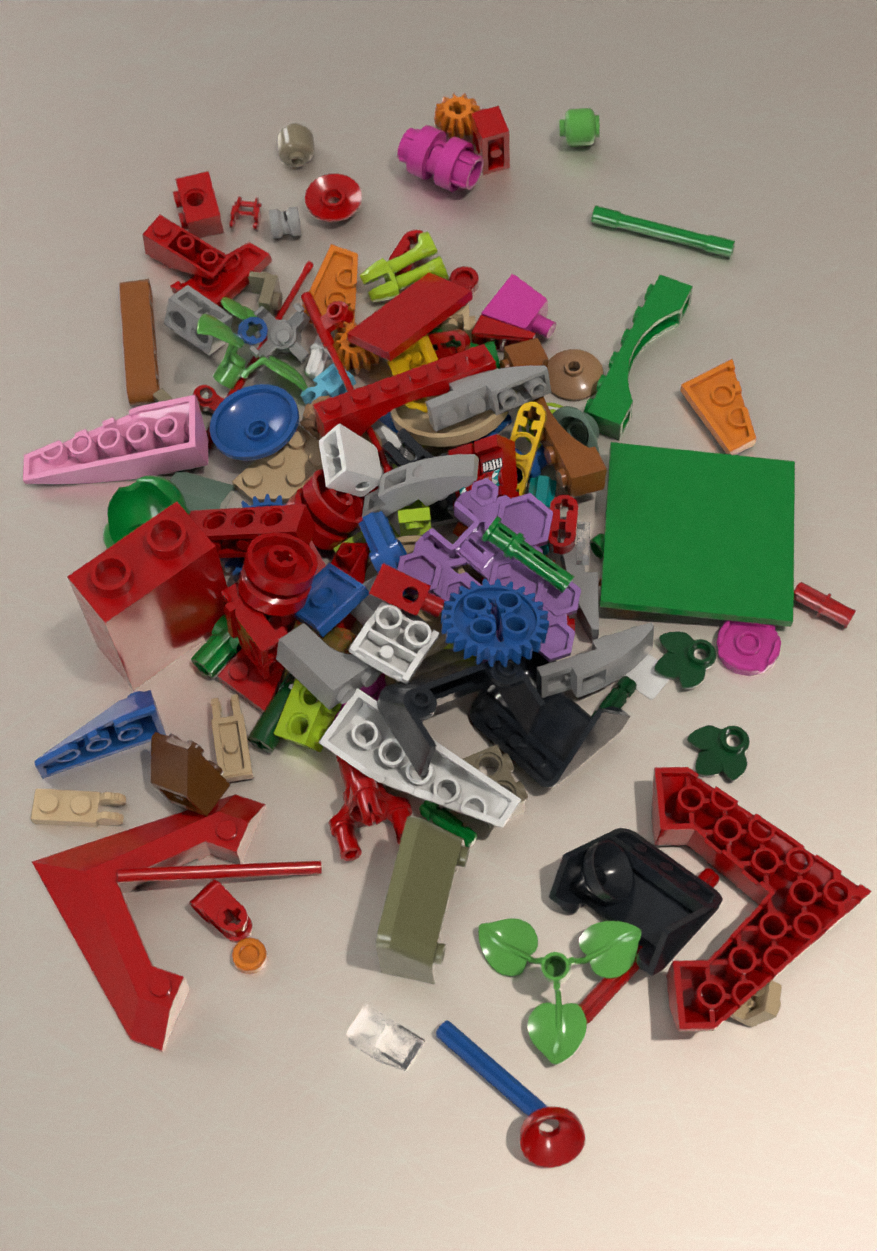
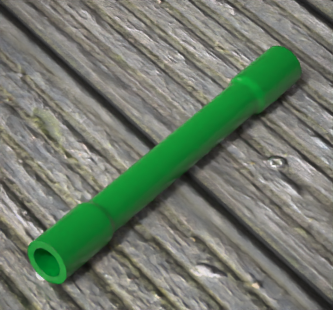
(709, 243)

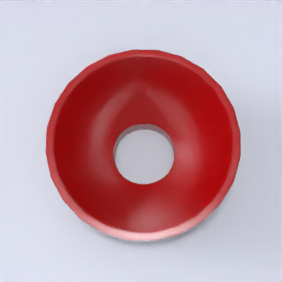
(556, 1146)

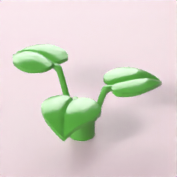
(232, 365)
(558, 1028)

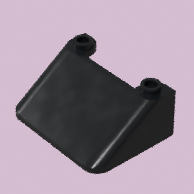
(562, 737)
(665, 901)

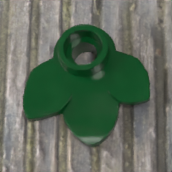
(680, 659)
(716, 754)

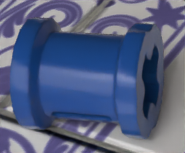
(260, 334)

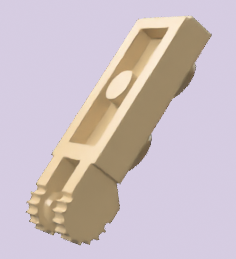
(231, 741)
(76, 808)

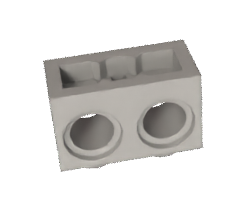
(183, 315)

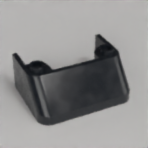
(409, 704)

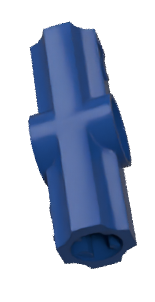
(382, 542)

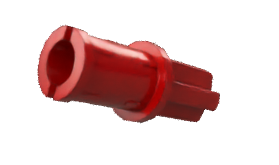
(823, 604)

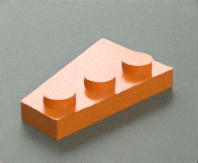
(721, 407)

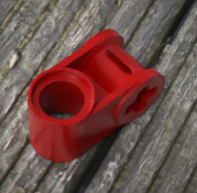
(220, 908)

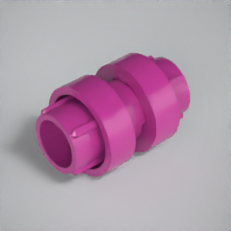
(430, 154)

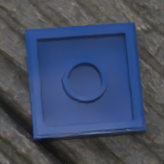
(330, 599)

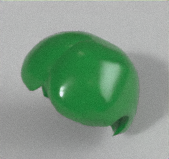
(137, 504)

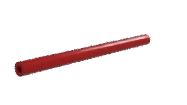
(218, 871)

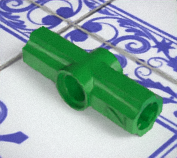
(217, 649)

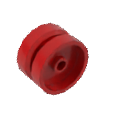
(331, 510)
(277, 574)

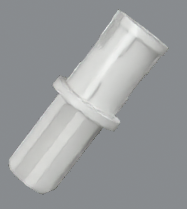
(318, 358)

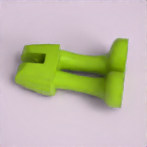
(385, 269)

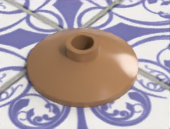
(574, 384)

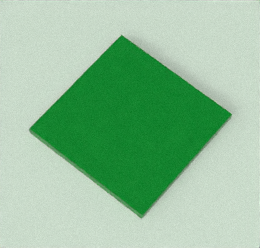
(699, 534)

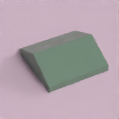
(202, 492)

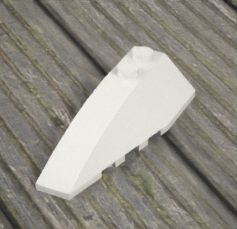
(368, 744)

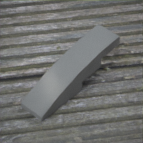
(588, 583)

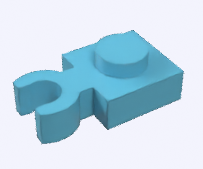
(326, 384)

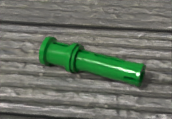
(515, 546)

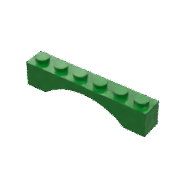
(662, 311)

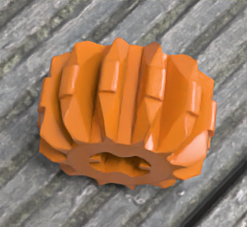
(454, 115)
(352, 355)

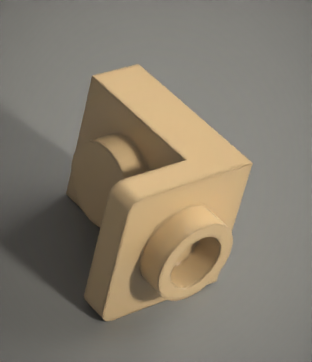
(459, 320)

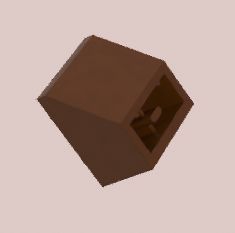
(185, 774)

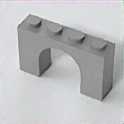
(324, 671)

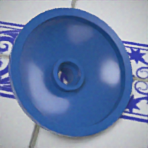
(254, 422)

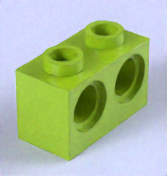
(304, 711)

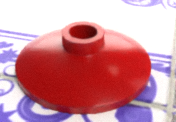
(333, 197)

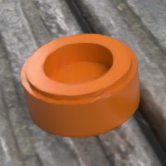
(249, 956)

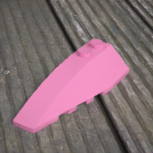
(146, 442)

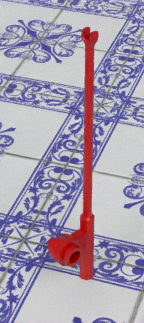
(336, 315)
(213, 399)

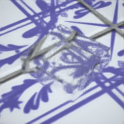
(583, 543)

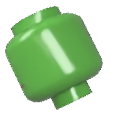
(580, 127)

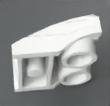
(393, 643)

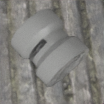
(285, 222)

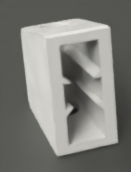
(349, 462)

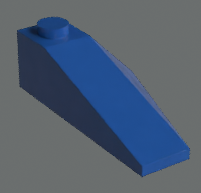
(117, 729)

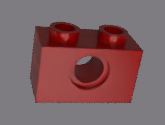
(491, 139)
(199, 205)

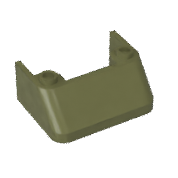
(418, 900)

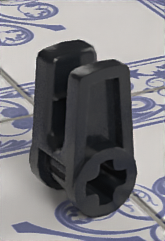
(410, 444)

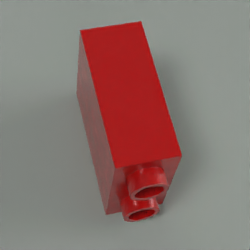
(152, 595)

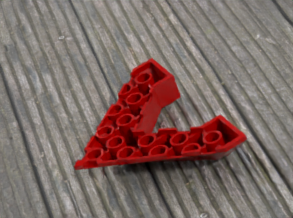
(795, 892)
(99, 918)

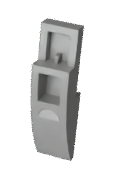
(488, 390)
(424, 480)
(608, 661)

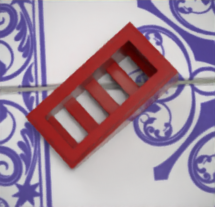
(501, 333)

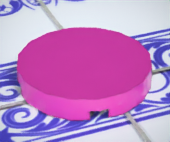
(748, 647)

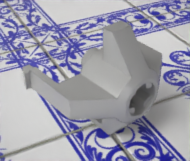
(282, 334)

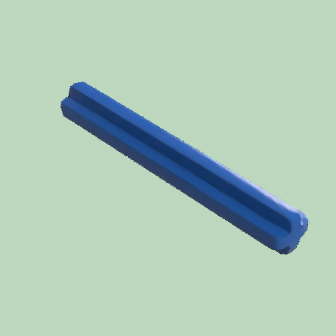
(489, 1068)

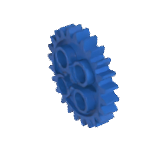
(473, 628)

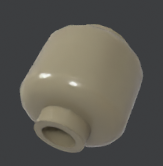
(295, 145)

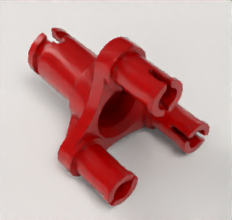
(363, 804)

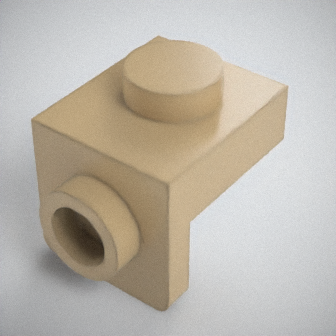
(761, 1006)

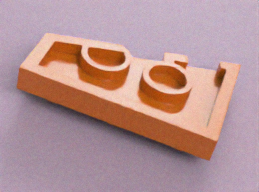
(336, 281)

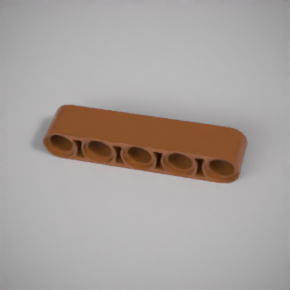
(139, 341)

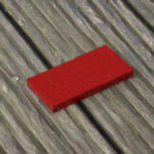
(409, 316)

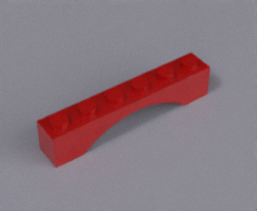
(367, 404)

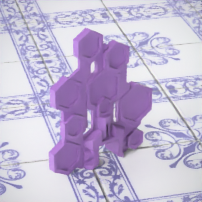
(477, 509)

